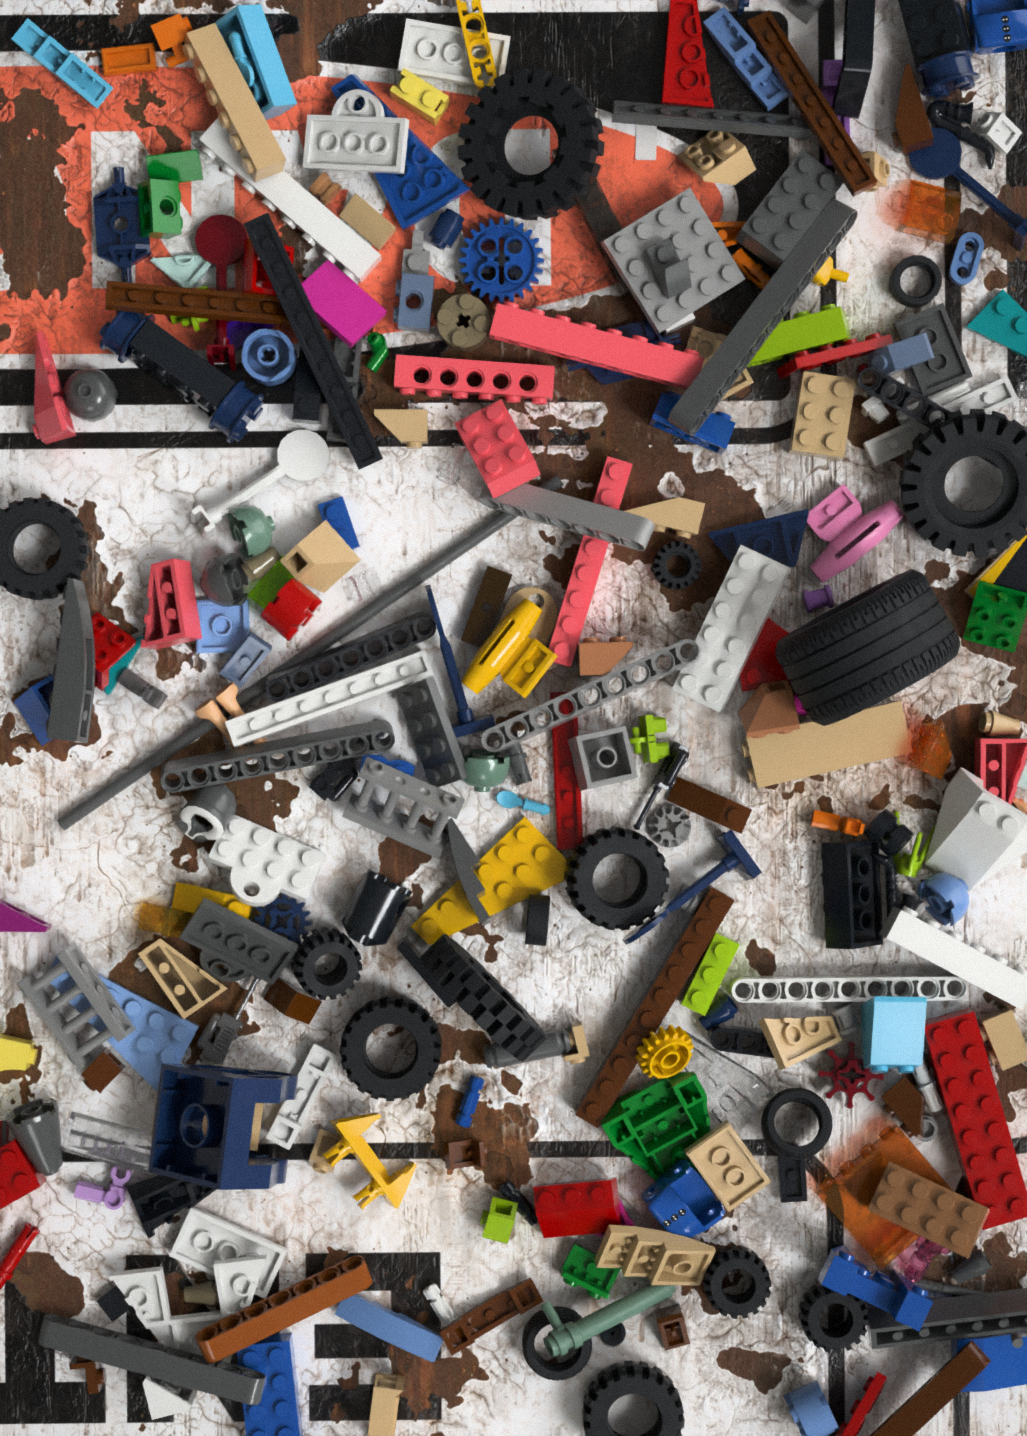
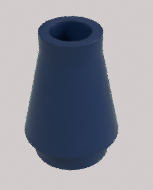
(720, 1011)

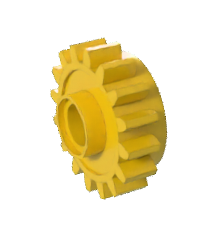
(665, 1052)

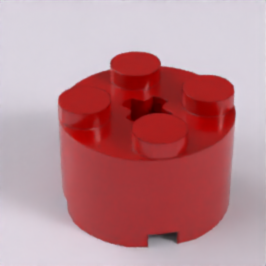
(291, 609)

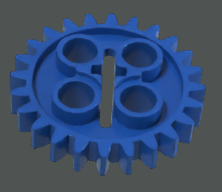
(525, 261)

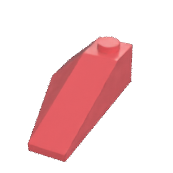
(50, 409)

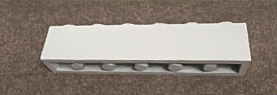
(955, 956)

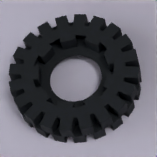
(485, 135)
(925, 476)
(483, 998)

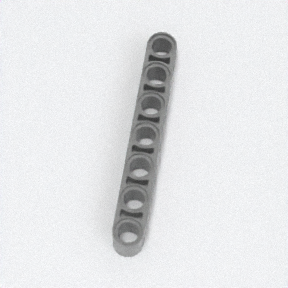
(573, 515)

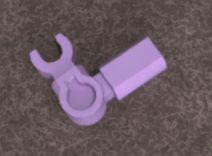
(113, 1197)

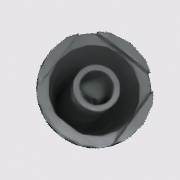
(38, 1133)

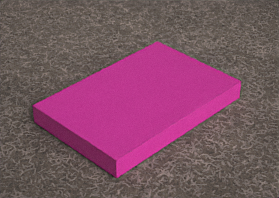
(342, 303)

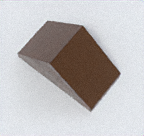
(292, 1001)
(672, 1327)

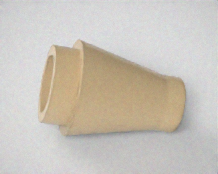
(994, 724)

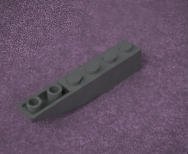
(75, 669)

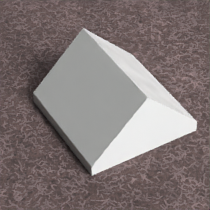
(166, 1397)

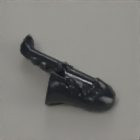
(950, 117)
(891, 884)

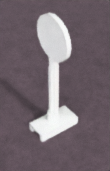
(300, 457)

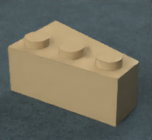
(180, 978)

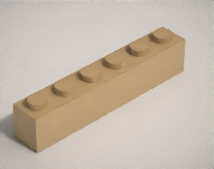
(234, 102)

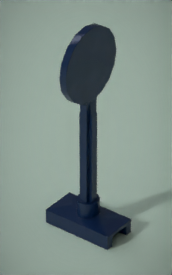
(944, 159)
(467, 723)
(736, 857)

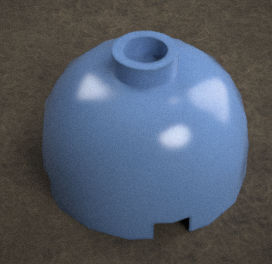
(946, 897)

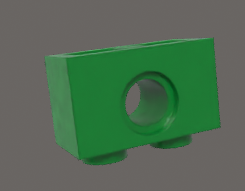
(152, 221)

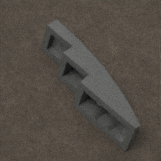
(350, 362)
(465, 864)

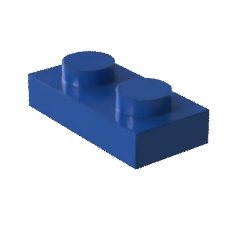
(338, 517)

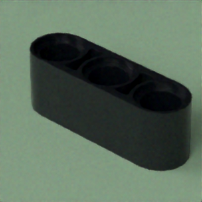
(735, 1034)

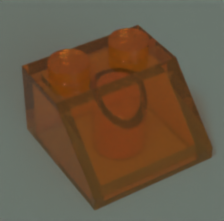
(930, 212)

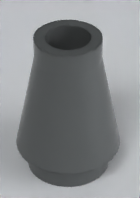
(970, 1268)

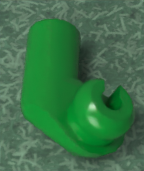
(379, 350)

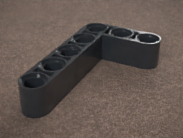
(856, 58)

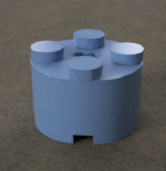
(254, 353)
(811, 1410)

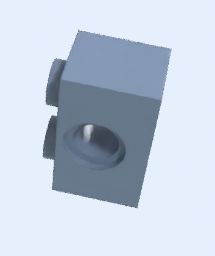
(414, 286)

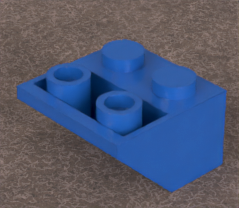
(36, 707)

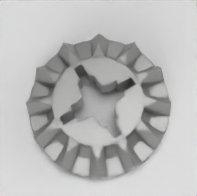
(657, 823)

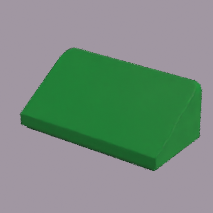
(175, 166)

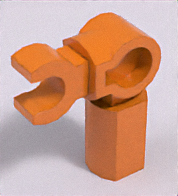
(833, 822)

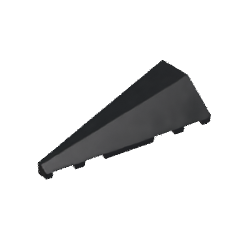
(163, 1197)

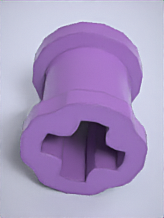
(818, 598)

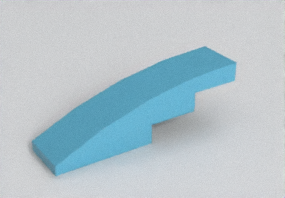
(62, 63)

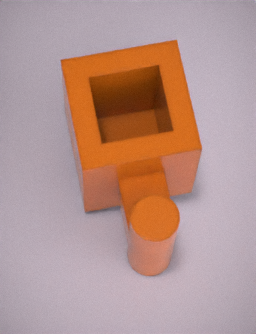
(172, 33)

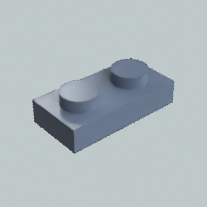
(245, 659)

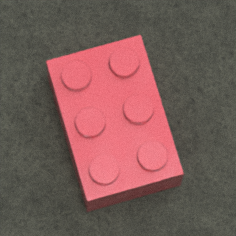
(497, 449)

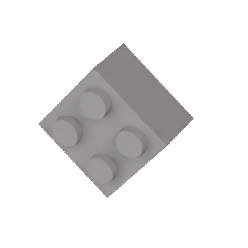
(602, 758)

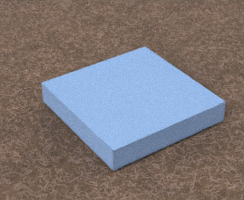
(222, 627)

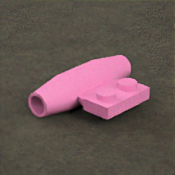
(848, 531)

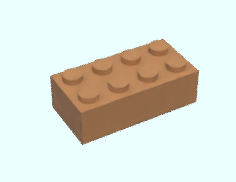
(928, 1210)

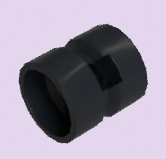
(883, 825)

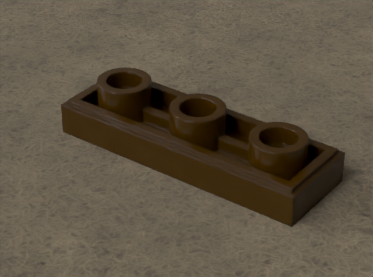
(493, 592)

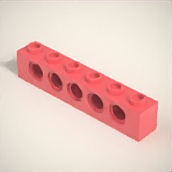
(408, 365)

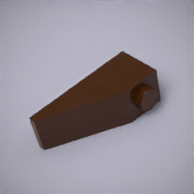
(911, 121)
(709, 805)

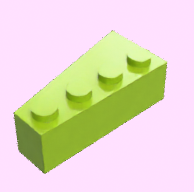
(804, 333)

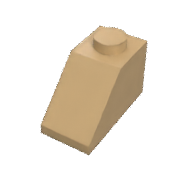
(406, 425)

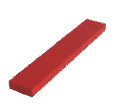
(566, 789)

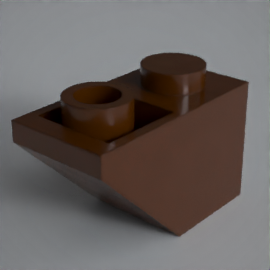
(908, 1105)

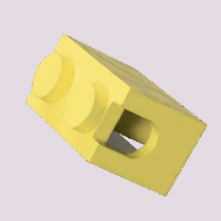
(419, 97)

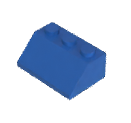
(712, 435)

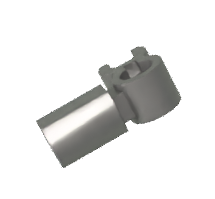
(141, 688)

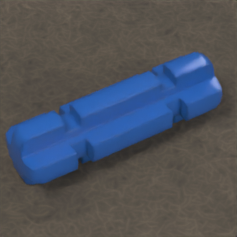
(470, 1101)

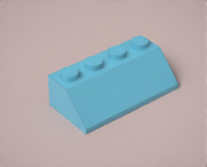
(271, 82)

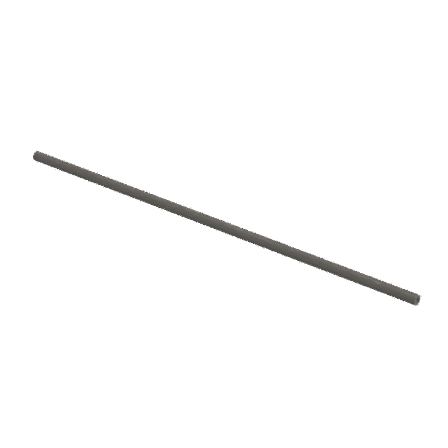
(312, 650)

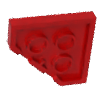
(762, 662)

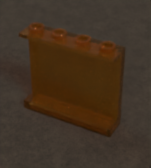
(856, 1183)

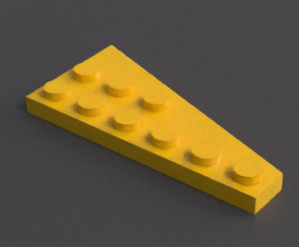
(510, 871)

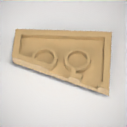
(798, 1038)

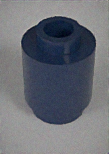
(446, 229)

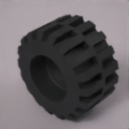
(339, 978)
(752, 1297)
(837, 1337)

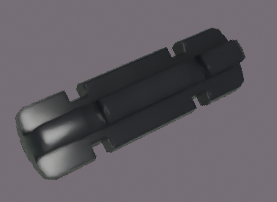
(524, 1207)

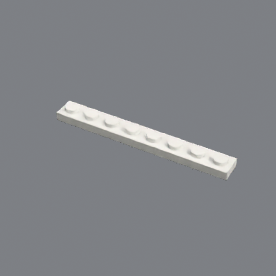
(329, 698)

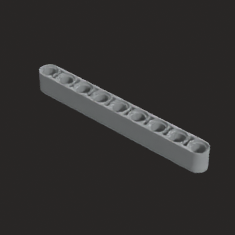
(577, 696)

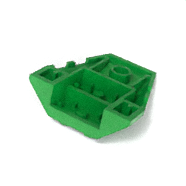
(659, 1122)

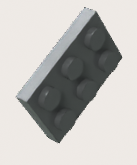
(949, 362)

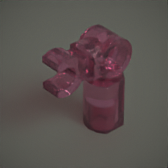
(922, 1259)

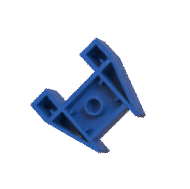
(892, 1293)

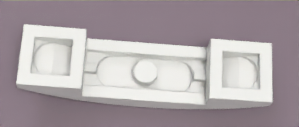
(309, 1083)

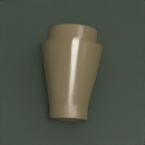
(258, 566)
(202, 1293)

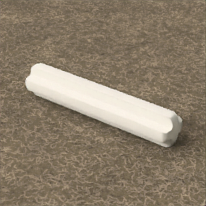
(942, 398)

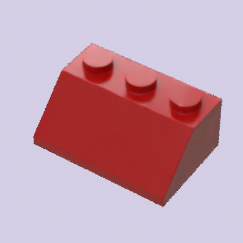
(577, 1207)

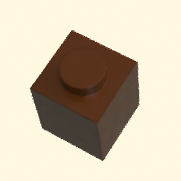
(102, 1071)

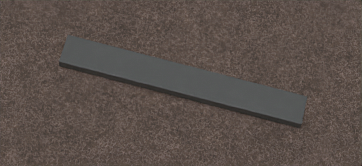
(710, 119)

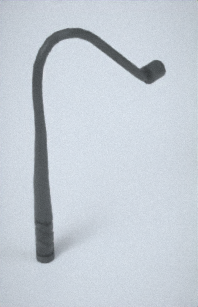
(943, 1288)

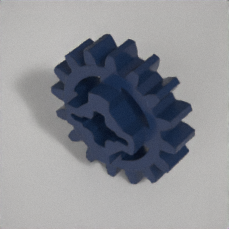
(275, 910)

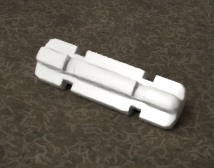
(439, 1304)

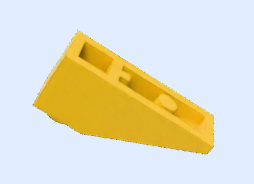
(189, 896)

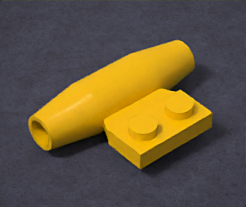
(511, 653)

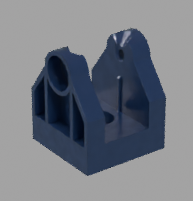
(228, 1101)

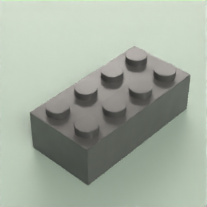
(789, 210)

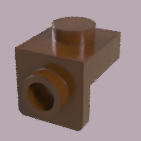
(465, 1153)
(94, 1373)

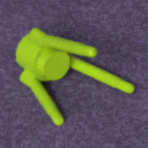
(911, 862)

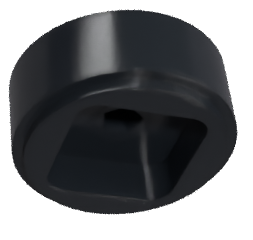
(614, 1336)

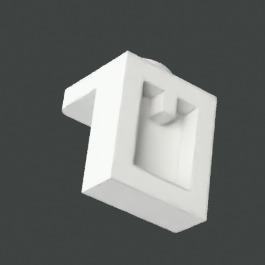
(998, 131)

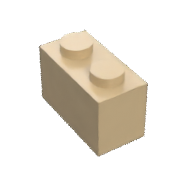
(1003, 1038)

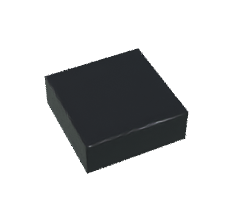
(114, 1303)

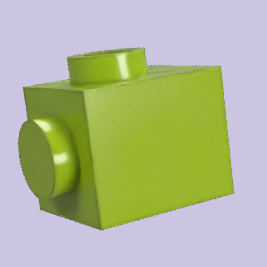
(498, 1220)

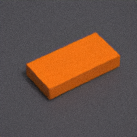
(129, 59)

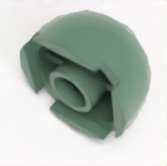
(251, 529)
(485, 769)

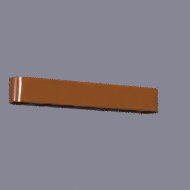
(283, 1309)

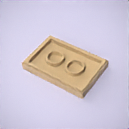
(727, 1165)

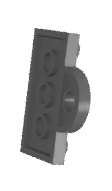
(236, 944)

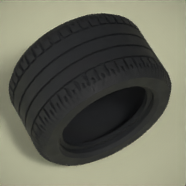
(868, 648)

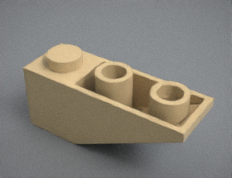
(673, 514)

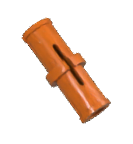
(751, 269)

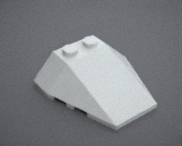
(975, 832)

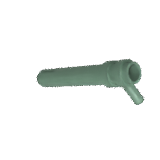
(575, 1333)

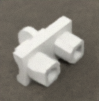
(874, 406)

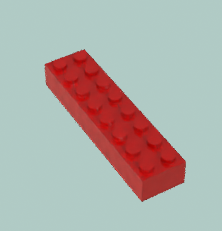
(975, 1116)

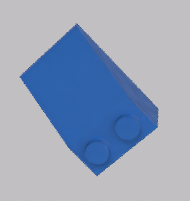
(1007, 1363)

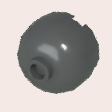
(90, 394)
(224, 581)

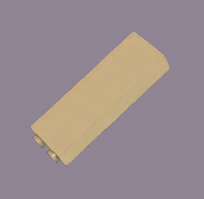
(818, 749)

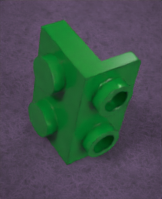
(581, 1270)

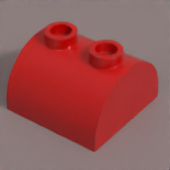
(254, 275)

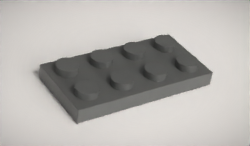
(432, 732)

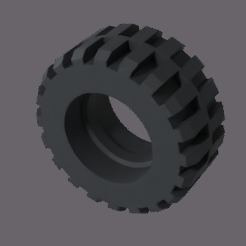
(73, 548)
(641, 902)
(380, 1083)
(632, 1380)

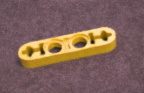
(474, 39)

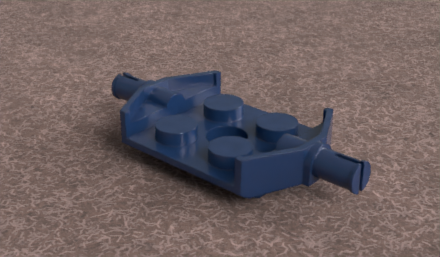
(119, 247)
(641, 328)

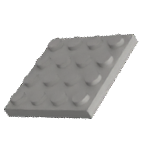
(693, 238)

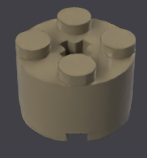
(464, 307)

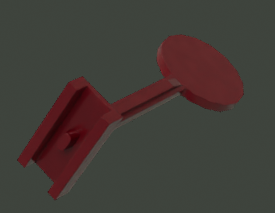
(221, 244)

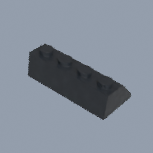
(851, 894)

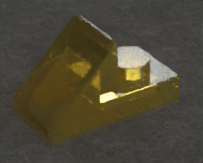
(163, 919)

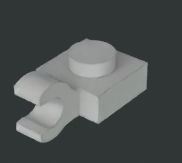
(415, 259)

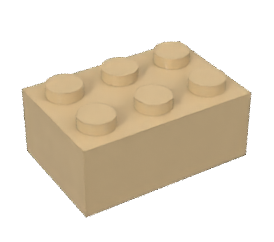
(821, 416)

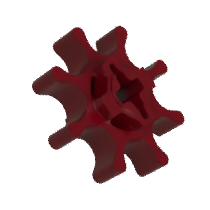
(849, 1086)

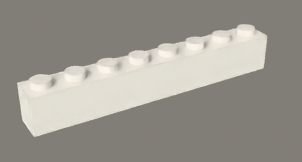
(298, 209)

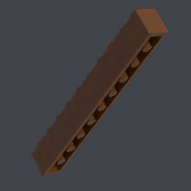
(653, 1005)

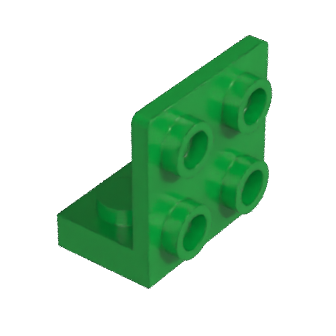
(996, 616)

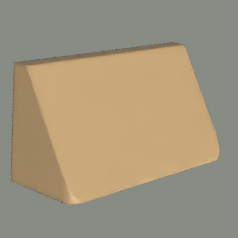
(367, 222)

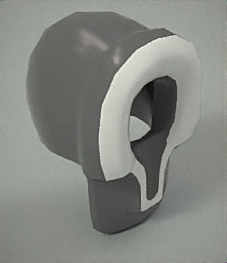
(213, 803)

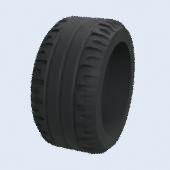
(809, 1099)
(547, 1369)

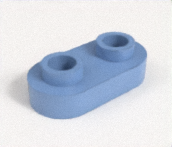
(966, 260)

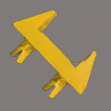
(352, 1142)

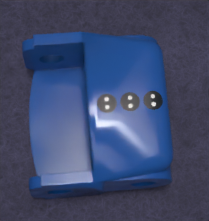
(996, 25)
(683, 1201)

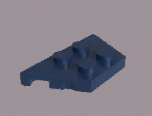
(772, 537)

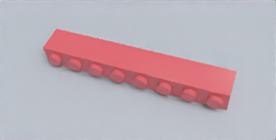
(595, 347)
(587, 567)

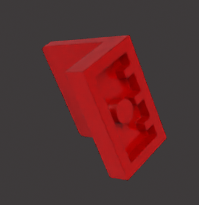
(110, 646)

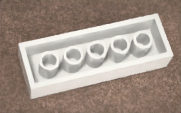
(732, 628)

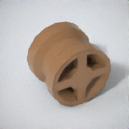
(325, 188)

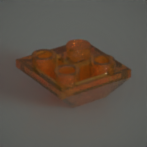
(932, 751)

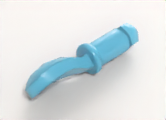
(240, 56)
(511, 800)

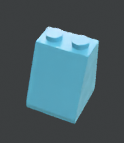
(893, 1033)

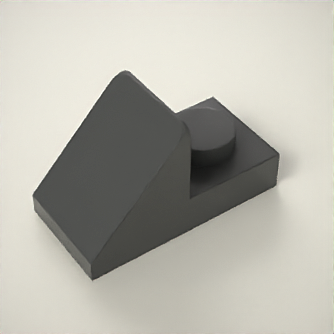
(668, 268)

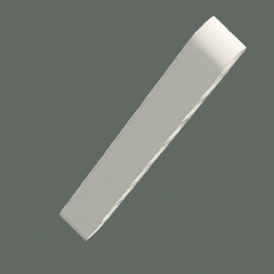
(835, 982)

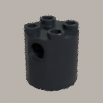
(374, 909)

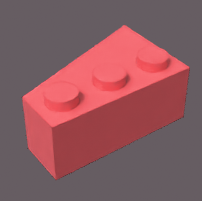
(172, 606)
(1000, 765)

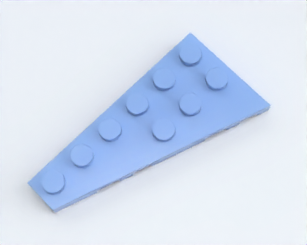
(159, 1032)

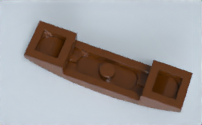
(490, 1314)

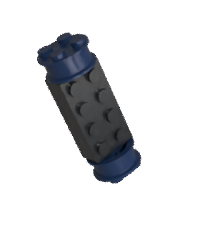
(939, 45)
(177, 365)

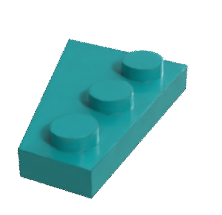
(1003, 323)

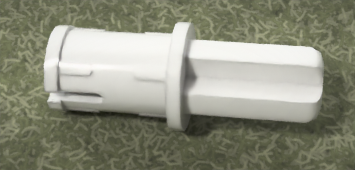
(926, 1086)

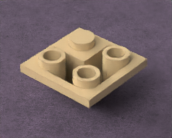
(718, 158)
(320, 558)

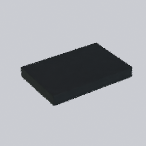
(413, 956)

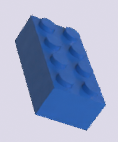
(280, 1404)

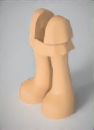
(211, 711)

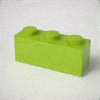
(709, 974)

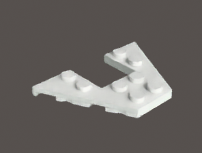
(148, 1295)

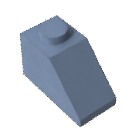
(902, 354)

